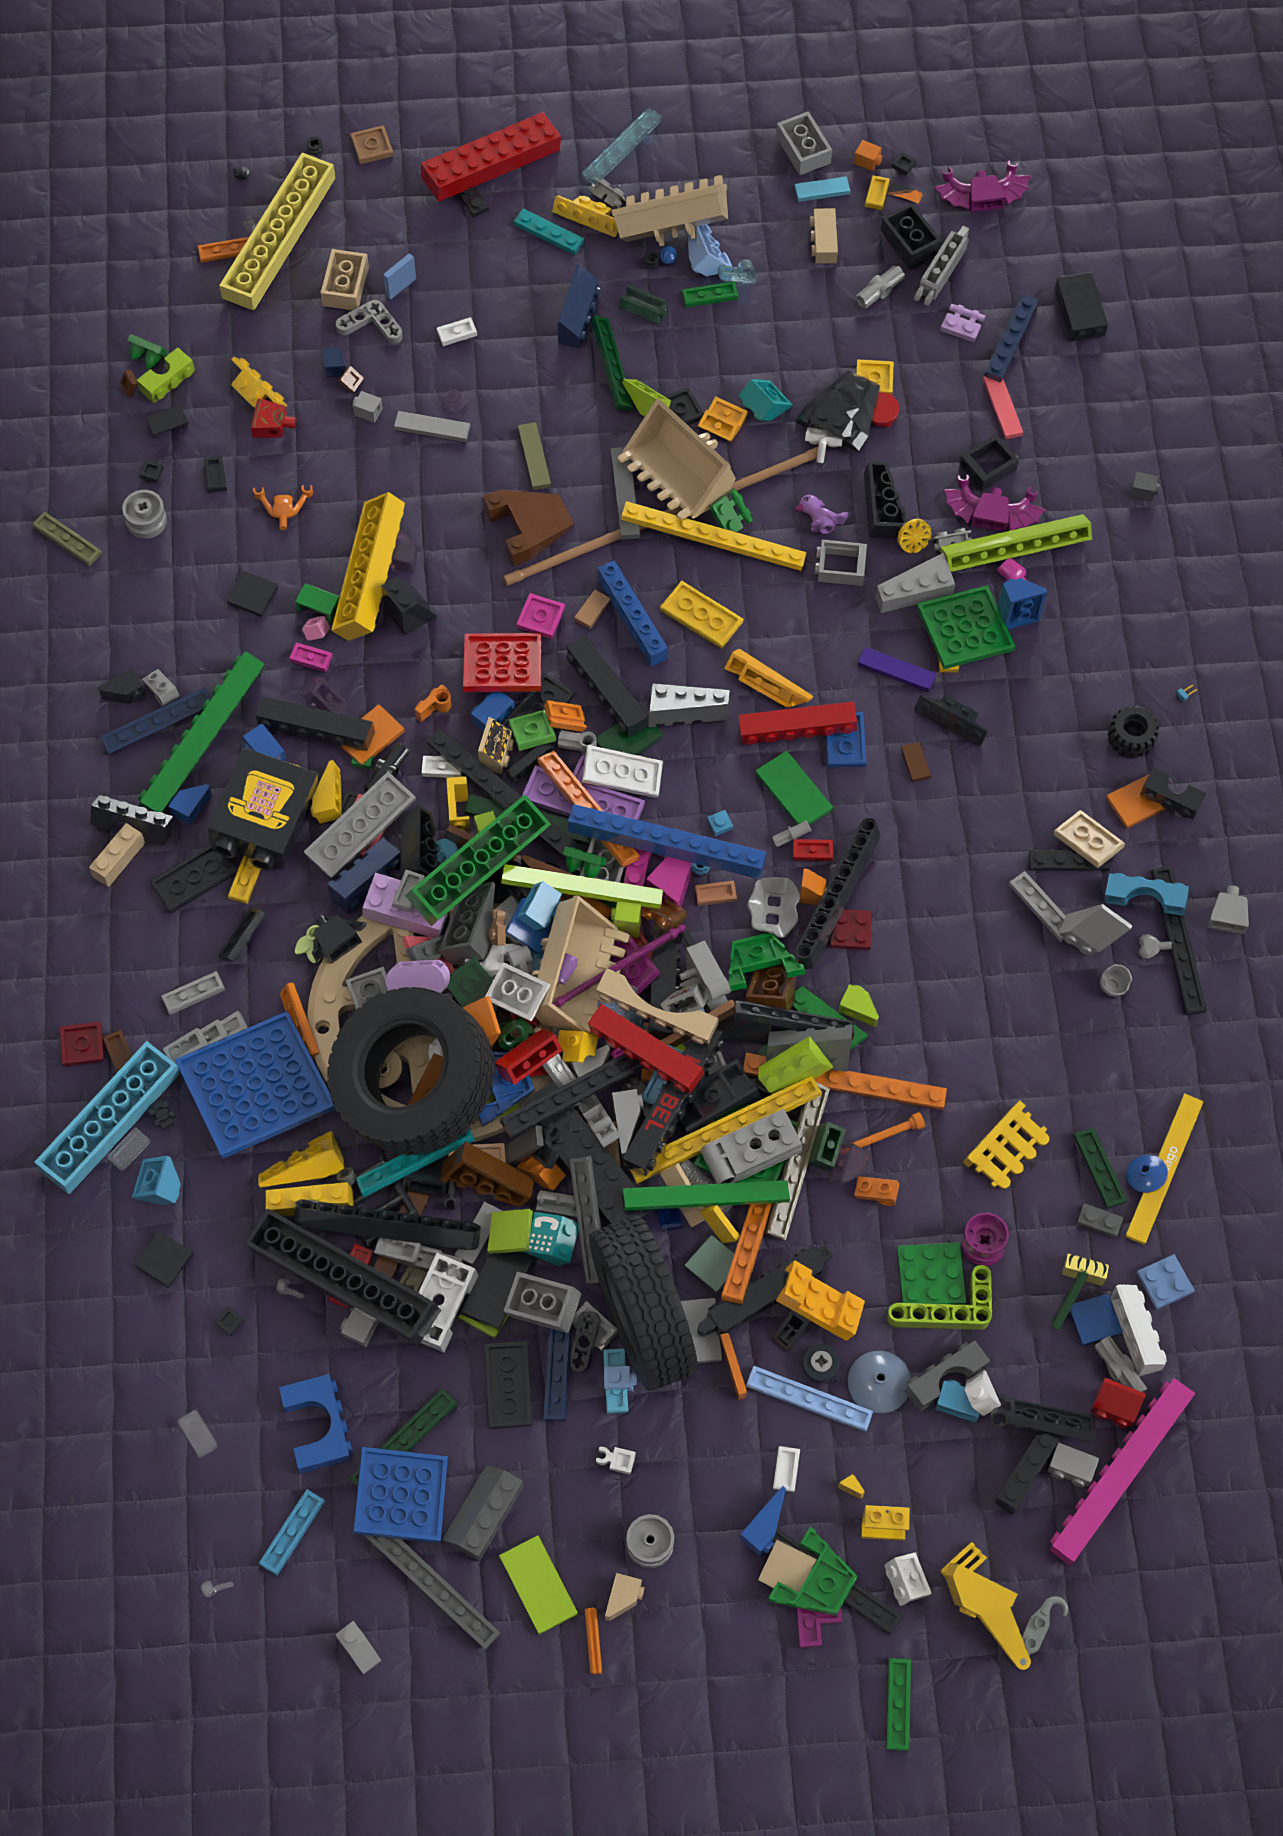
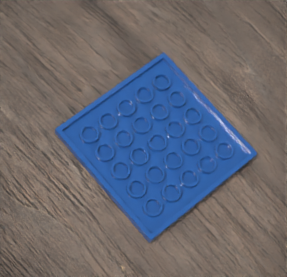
(255, 1084)

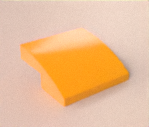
(723, 419)

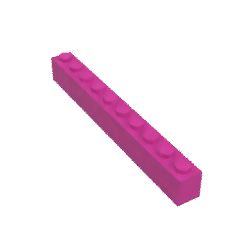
(1121, 1472)

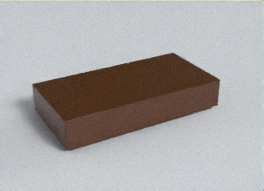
(915, 762)
(117, 1049)

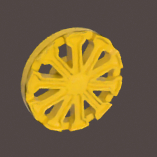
(914, 535)

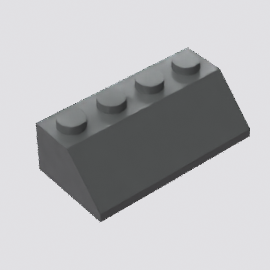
(483, 1512)

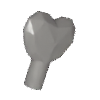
(1151, 946)

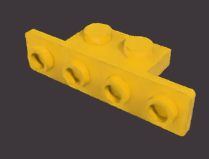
(587, 213)
(251, 386)

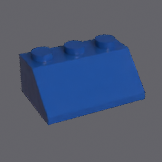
(1021, 602)

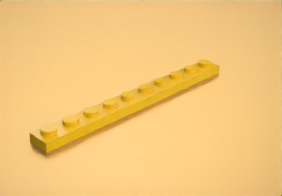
(713, 536)
(692, 1143)

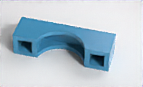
(1123, 888)

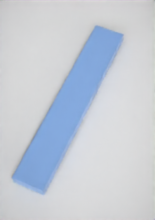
(809, 1399)

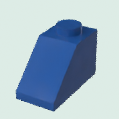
(189, 803)

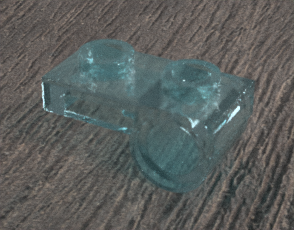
(730, 273)

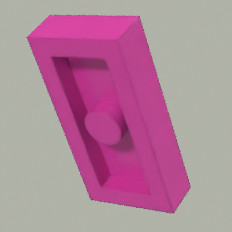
(311, 657)

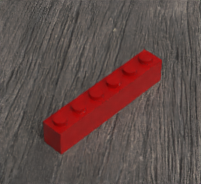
(798, 723)
(645, 1048)

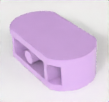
(423, 974)

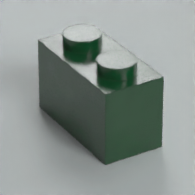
(826, 1146)

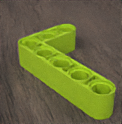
(949, 1311)

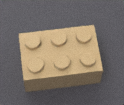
(344, 279)

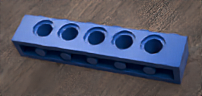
(632, 613)

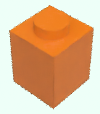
(868, 155)

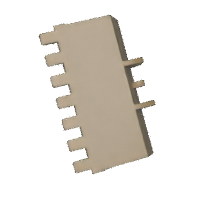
(673, 211)
(588, 937)

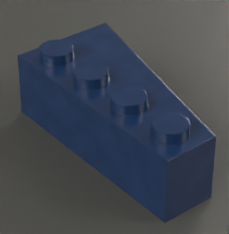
(355, 884)

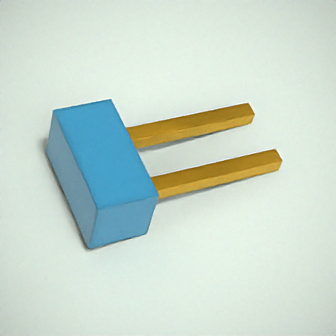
(1183, 695)

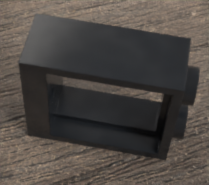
(977, 474)

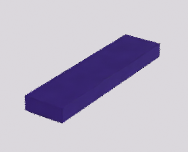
(897, 669)

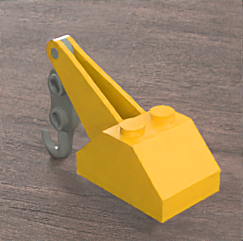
(992, 1605)

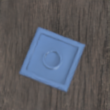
(399, 276)

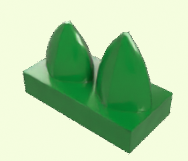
(153, 351)
(591, 865)

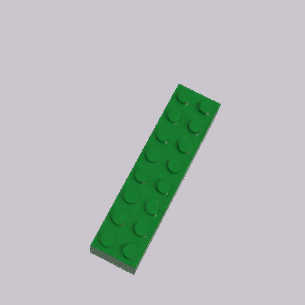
(477, 860)

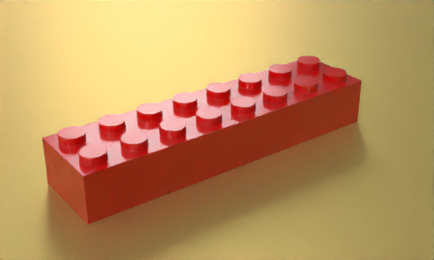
(490, 156)

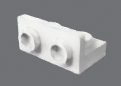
(907, 1578)

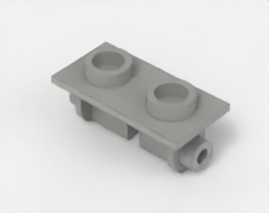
(602, 188)
(944, 539)
(556, 1203)

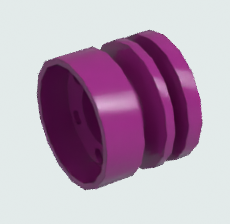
(985, 1229)

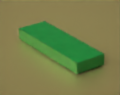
(710, 294)

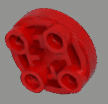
(886, 410)

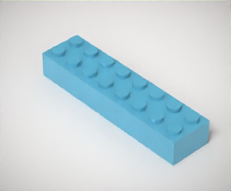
(107, 1117)

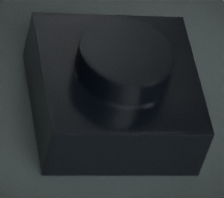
(904, 163)
(151, 471)
(229, 1321)

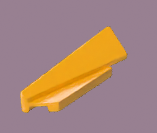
(766, 680)

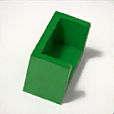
(318, 601)

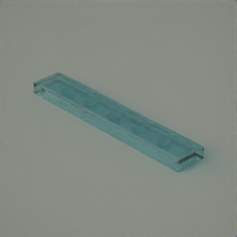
(622, 145)

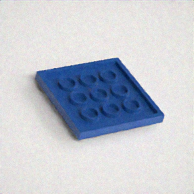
(400, 1495)

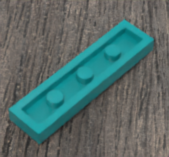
(549, 231)

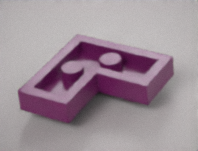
(810, 1626)

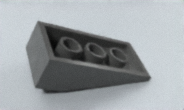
(469, 926)

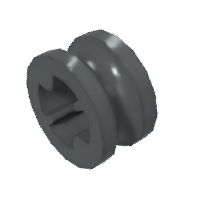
(347, 1175)

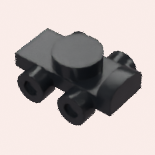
(163, 1117)

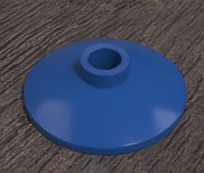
(1150, 1180)

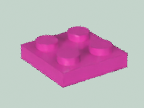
(540, 616)

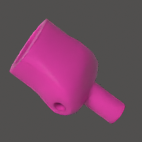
(1011, 570)

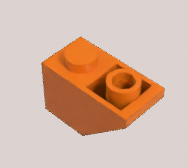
(544, 1177)

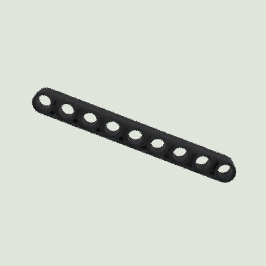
(838, 893)
(387, 1224)

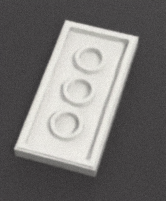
(622, 771)

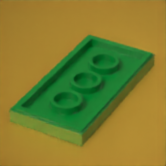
(794, 789)

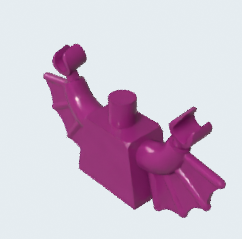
(984, 191)
(992, 509)

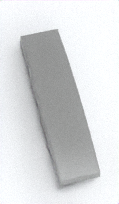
(202, 1037)
(599, 1120)
(409, 1253)

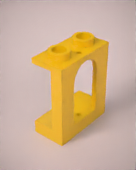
(457, 792)
(883, 1525)

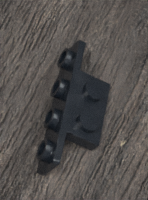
(953, 717)

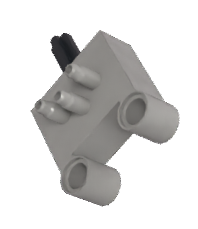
(703, 969)

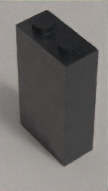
(1081, 306)

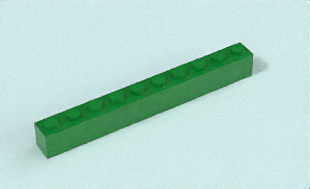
(201, 734)

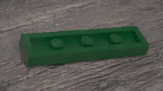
(1100, 1168)

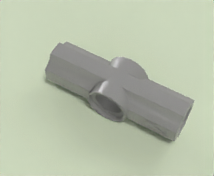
(880, 286)
(1119, 1365)

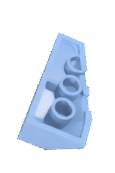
(705, 252)

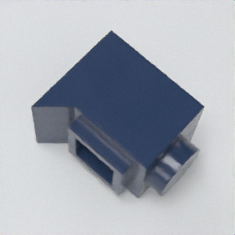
(334, 362)

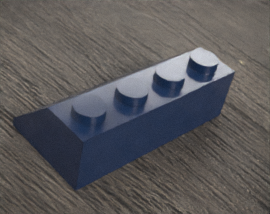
(578, 307)

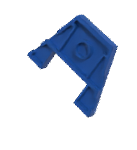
(504, 1094)

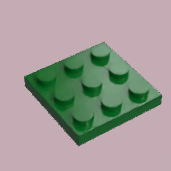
(931, 1274)

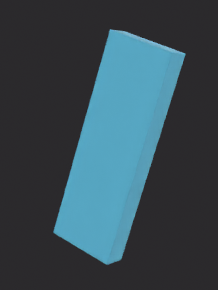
(822, 189)
(615, 1399)

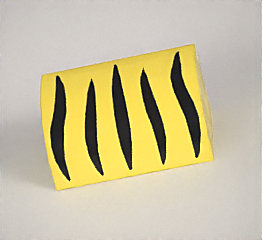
(1096, 1270)

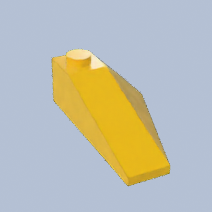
(315, 1162)

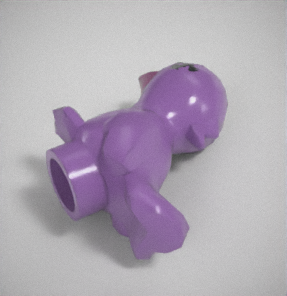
(823, 519)

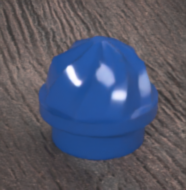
(668, 255)

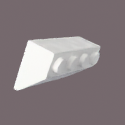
(1137, 1329)

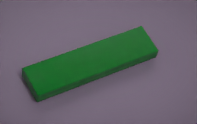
(898, 1704)

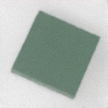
(711, 1264)

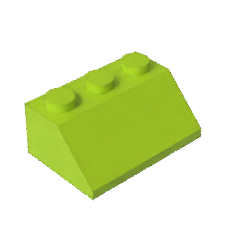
(793, 1065)

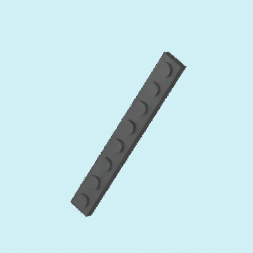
(437, 1589)

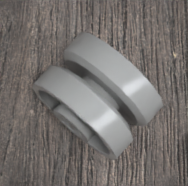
(144, 514)
(650, 1554)

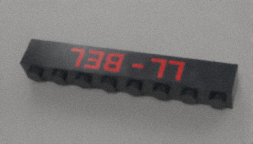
(668, 1110)

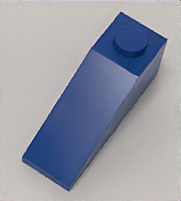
(762, 1529)

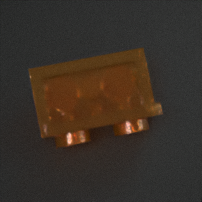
(667, 916)

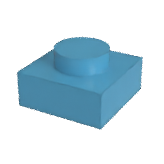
(720, 823)

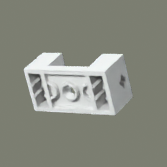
(452, 1281)

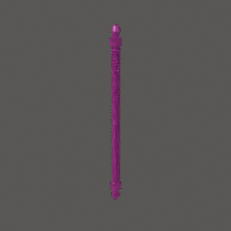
(671, 934)

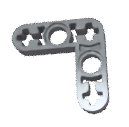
(369, 316)

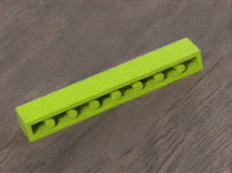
(1017, 542)

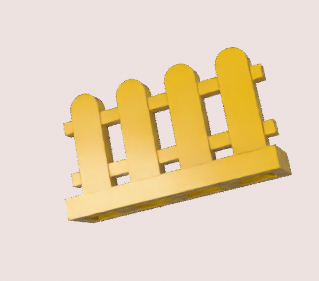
(1001, 1153)

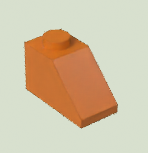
(812, 888)

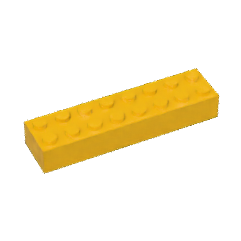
(368, 566)

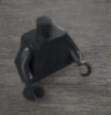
(335, 937)
(427, 1181)

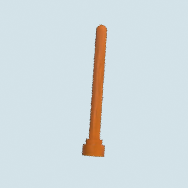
(915, 1122)

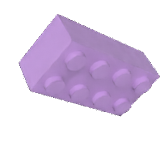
(379, 908)

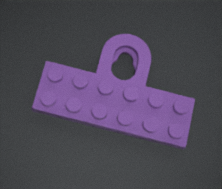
(546, 795)

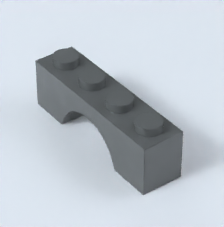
(967, 1361)

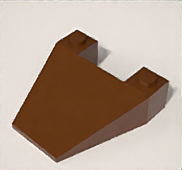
(537, 517)

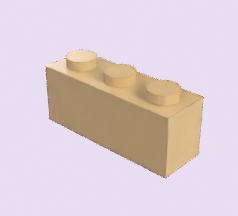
(824, 236)
(117, 855)

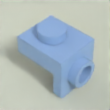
(619, 1378)

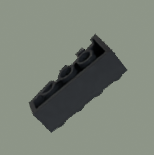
(882, 501)
(417, 842)

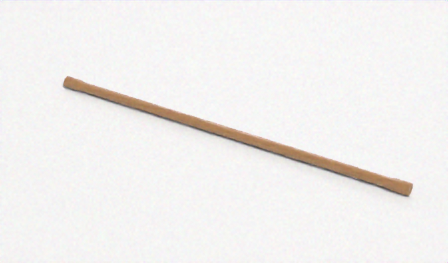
(519, 575)

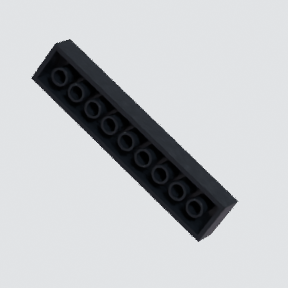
(343, 1277)

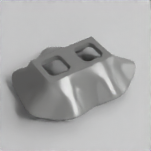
(787, 913)

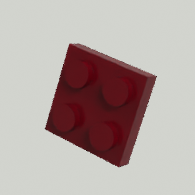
(852, 930)
(82, 1044)

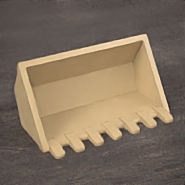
(678, 462)

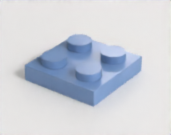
(1165, 1281)

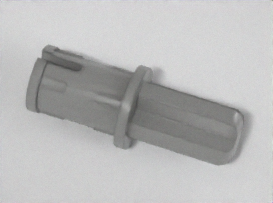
(791, 833)

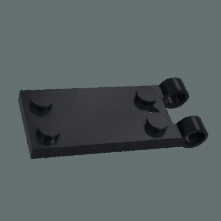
(1045, 1418)

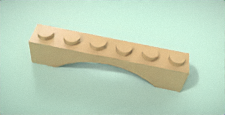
(695, 1024)

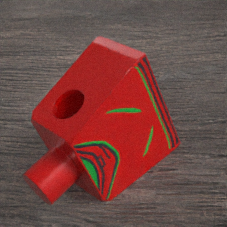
(270, 420)

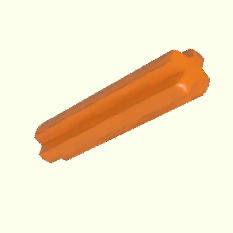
(593, 1641)

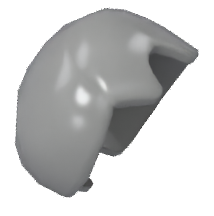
(1115, 980)

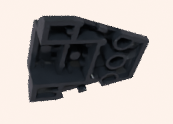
(844, 409)

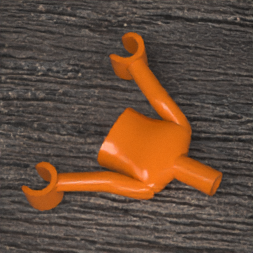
(283, 505)

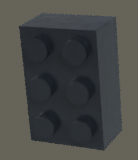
(910, 235)

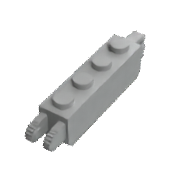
(943, 265)

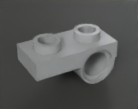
(161, 687)

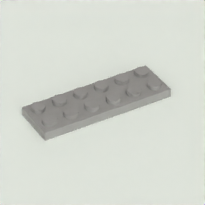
(359, 825)

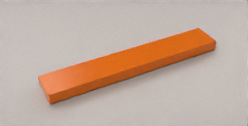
(746, 1252)

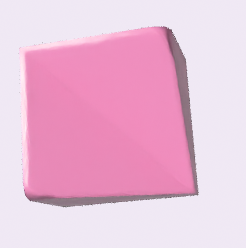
(316, 628)

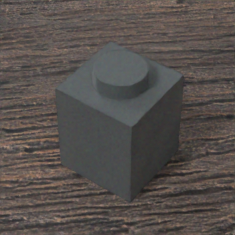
(1144, 486)

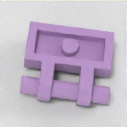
(961, 327)

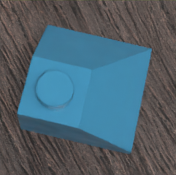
(157, 1181)

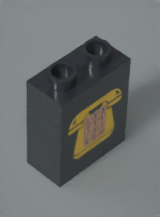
(262, 810)

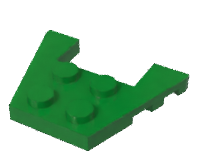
(759, 953)
(825, 1585)

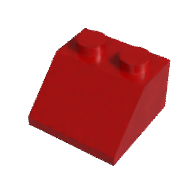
(1117, 1403)

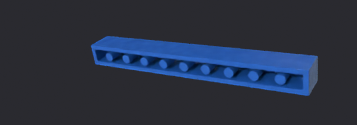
(667, 841)

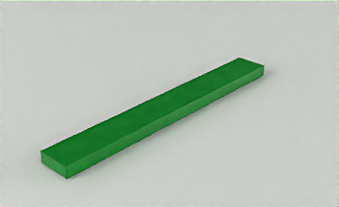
(705, 1195)

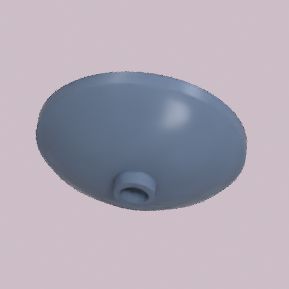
(878, 1395)

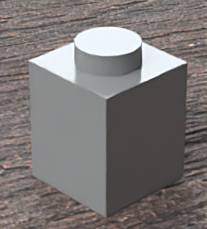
(367, 406)

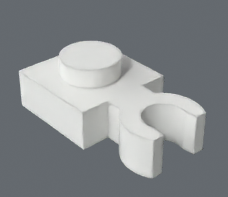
(620, 1460)

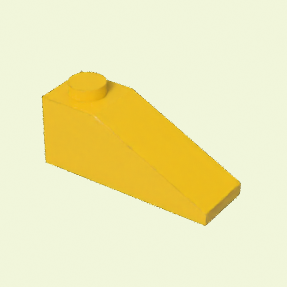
(327, 797)

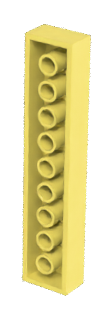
(277, 231)

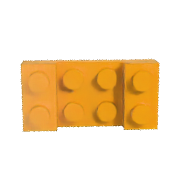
(820, 1302)

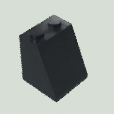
(406, 605)

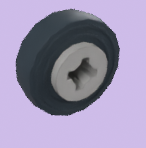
(821, 1371)

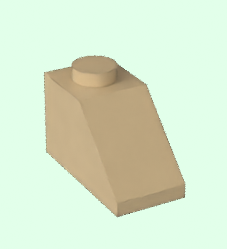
(624, 1595)

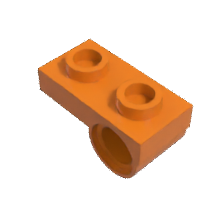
(431, 703)
(877, 1189)

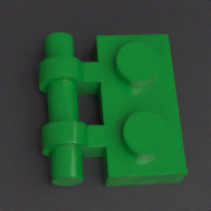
(725, 514)

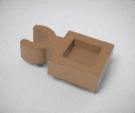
(497, 932)

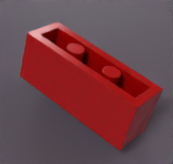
(528, 1056)

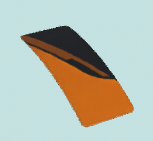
(905, 192)

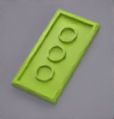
(538, 1585)

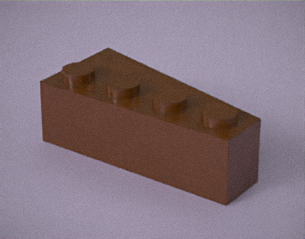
(487, 1175)

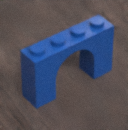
(333, 1447)

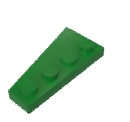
(809, 1003)

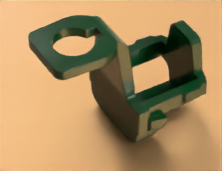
(508, 1042)

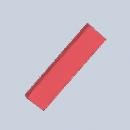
(1003, 408)

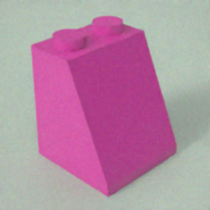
(671, 877)

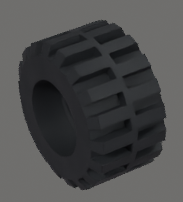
(1136, 718)

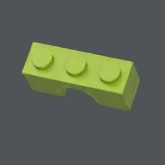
(156, 386)

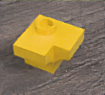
(577, 1045)

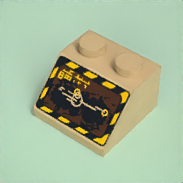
(495, 746)

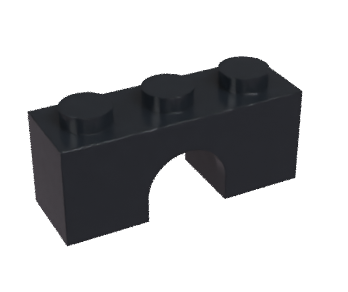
(1185, 803)

